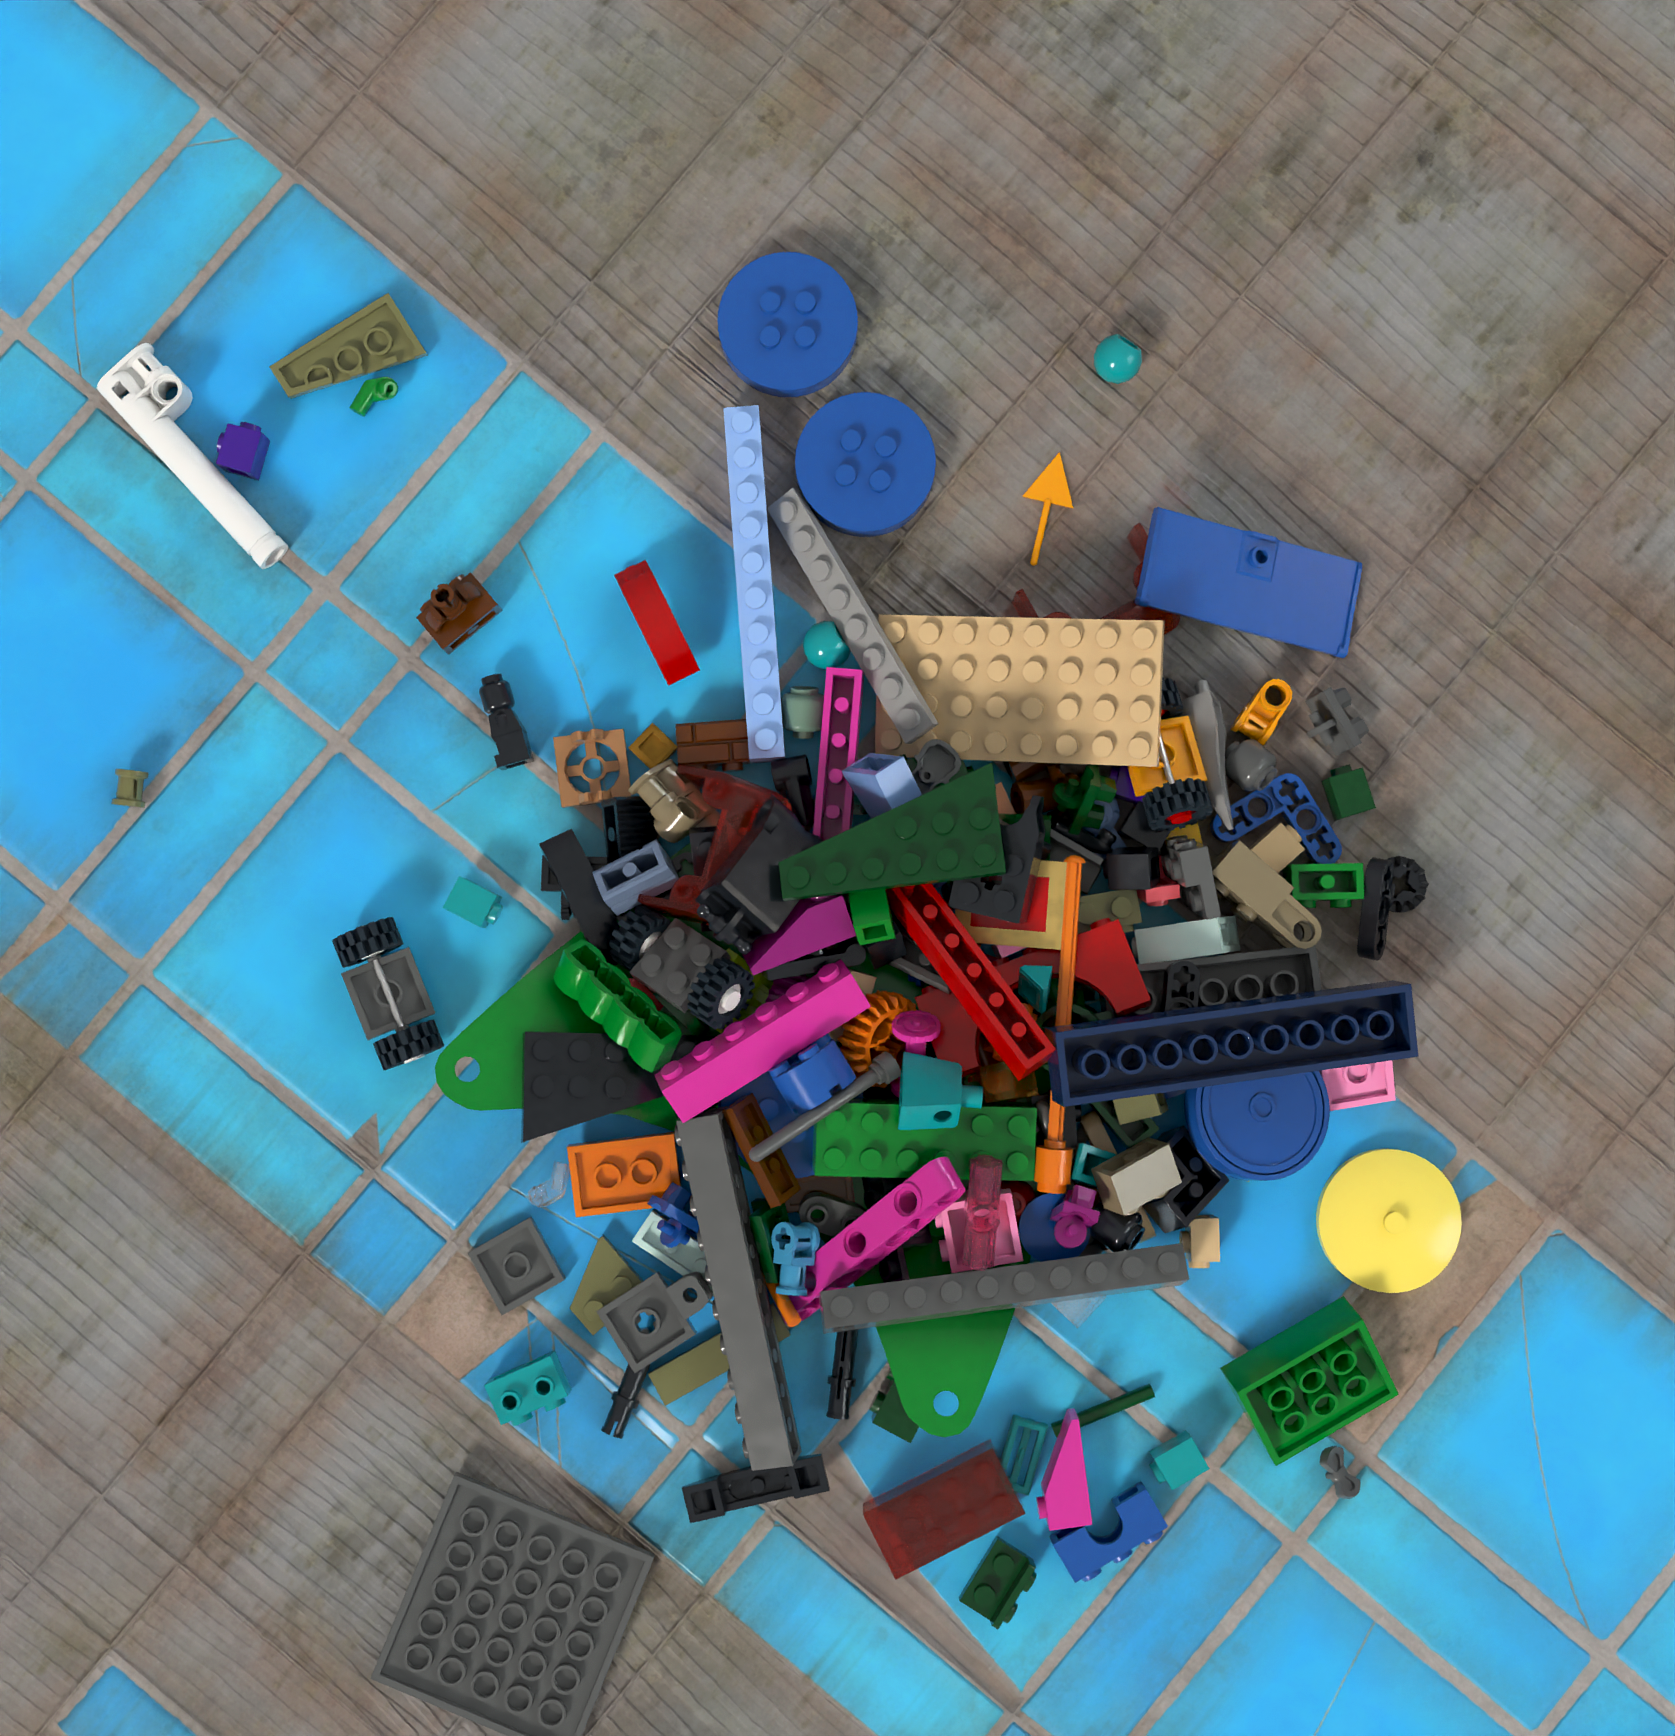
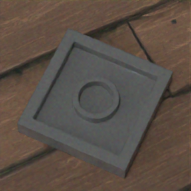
(516, 1265)

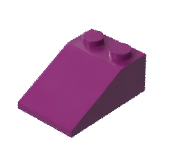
(808, 928)

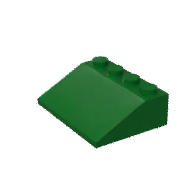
(1310, 1380)

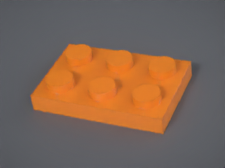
(622, 1172)

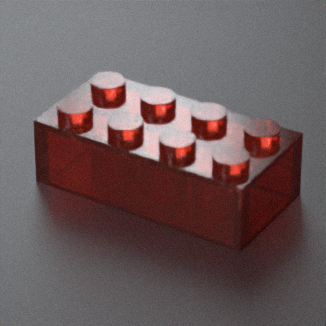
(943, 1509)

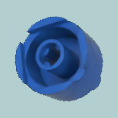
(812, 1075)

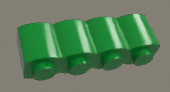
(622, 1009)

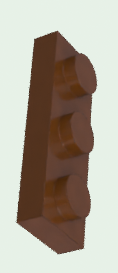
(750, 1129)

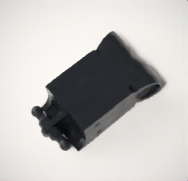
(746, 891)

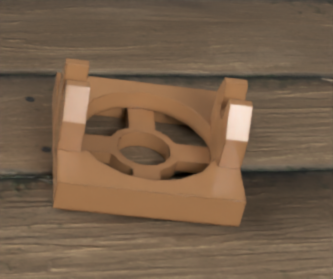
(567, 744)

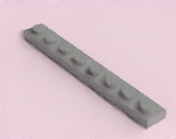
(852, 616)

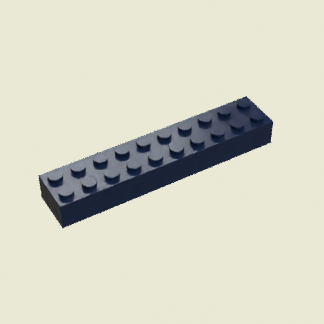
(1231, 1042)

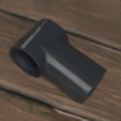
(793, 781)

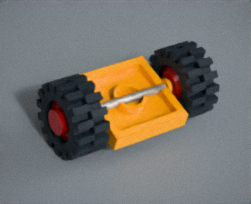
(1176, 788)

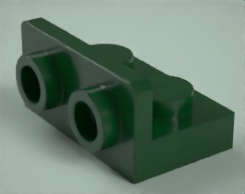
(762, 1224)
(999, 1582)

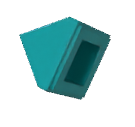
(1035, 985)

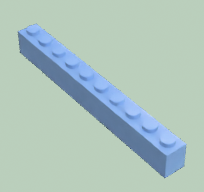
(754, 584)

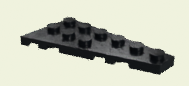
(583, 1078)

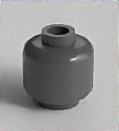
(1250, 765)

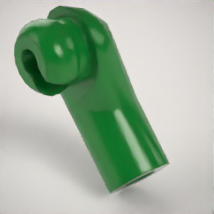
(373, 391)

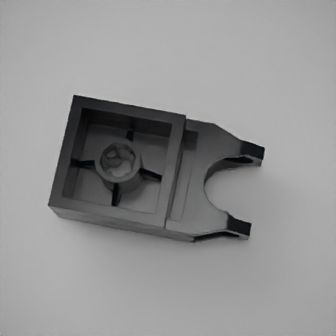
(1022, 858)

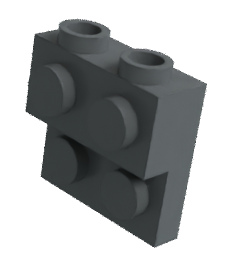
(1191, 867)

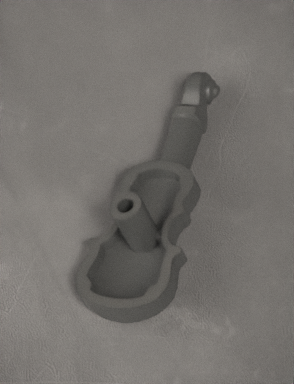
(935, 765)

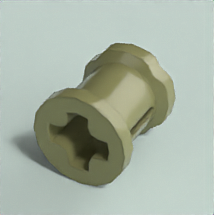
(130, 788)

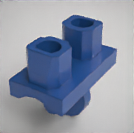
(672, 1206)

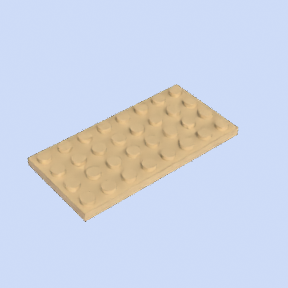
(1032, 688)

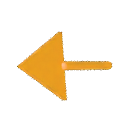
(1049, 488)

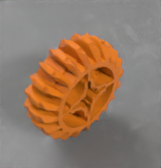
(871, 1032)

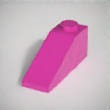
(1064, 1483)

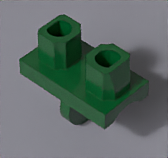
(1078, 799)

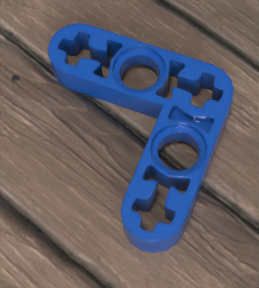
(1277, 804)

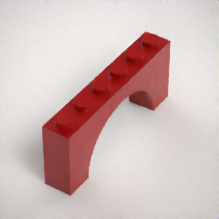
(1101, 963)

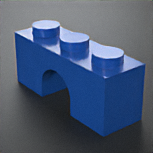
(1137, 1523)

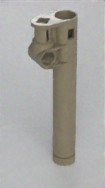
(674, 803)

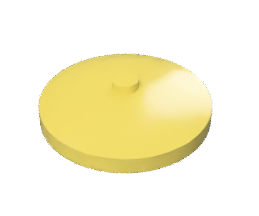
(1388, 1220)

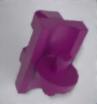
(1074, 1216)

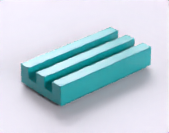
(1028, 1425)

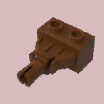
(457, 611)

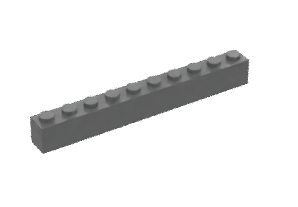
(1002, 1288)
(738, 1290)

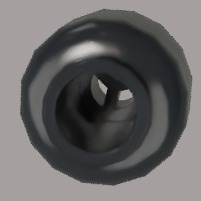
(1116, 1230)

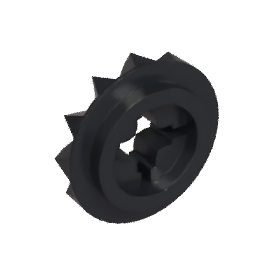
(1415, 879)

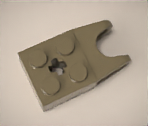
(1262, 897)

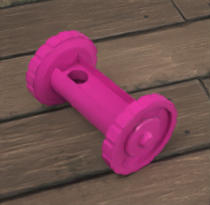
(915, 1030)

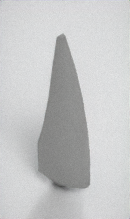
(1210, 735)

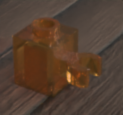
(1001, 1084)

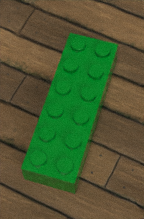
(866, 1141)

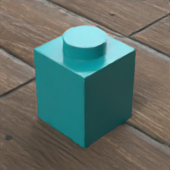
(473, 903)
(1177, 1461)

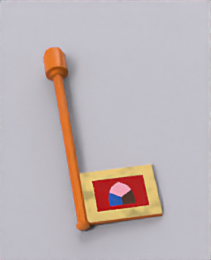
(1050, 925)

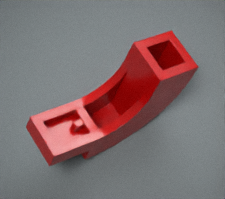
(657, 622)

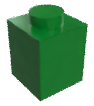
(871, 916)

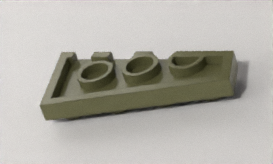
(351, 349)

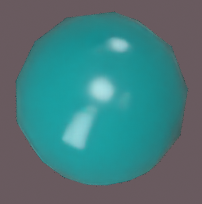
(1117, 359)
(825, 645)

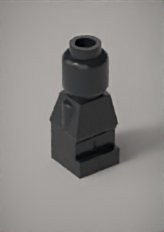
(504, 723)

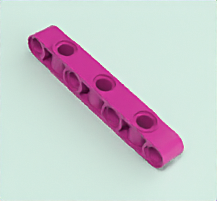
(884, 1229)

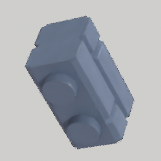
(639, 872)

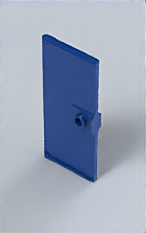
(1248, 582)

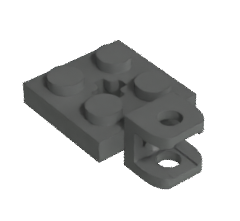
(670, 1307)

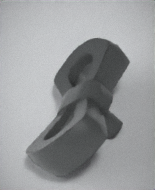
(1333, 1461)

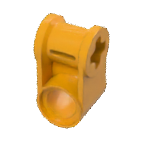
(1259, 717)

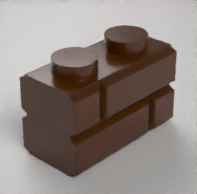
(713, 744)

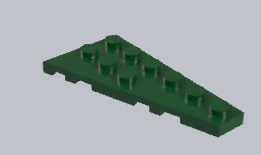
(924, 841)

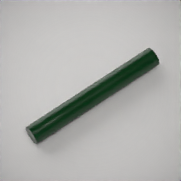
(1110, 1407)

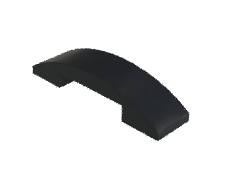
(580, 889)
(747, 1488)

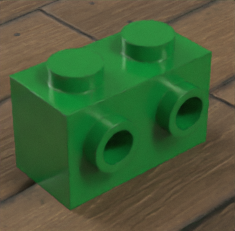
(1326, 882)

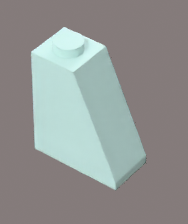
(1186, 940)

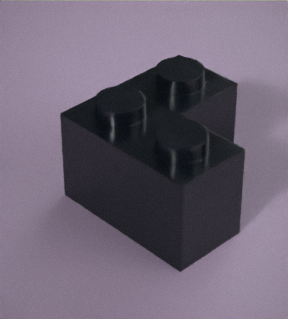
(1198, 1186)

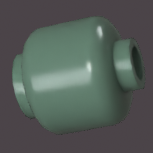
(802, 711)

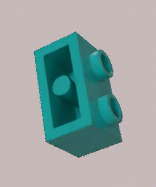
(528, 1388)

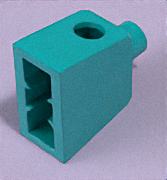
(933, 1093)

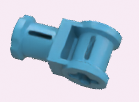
(794, 1255)

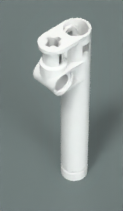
(153, 420)

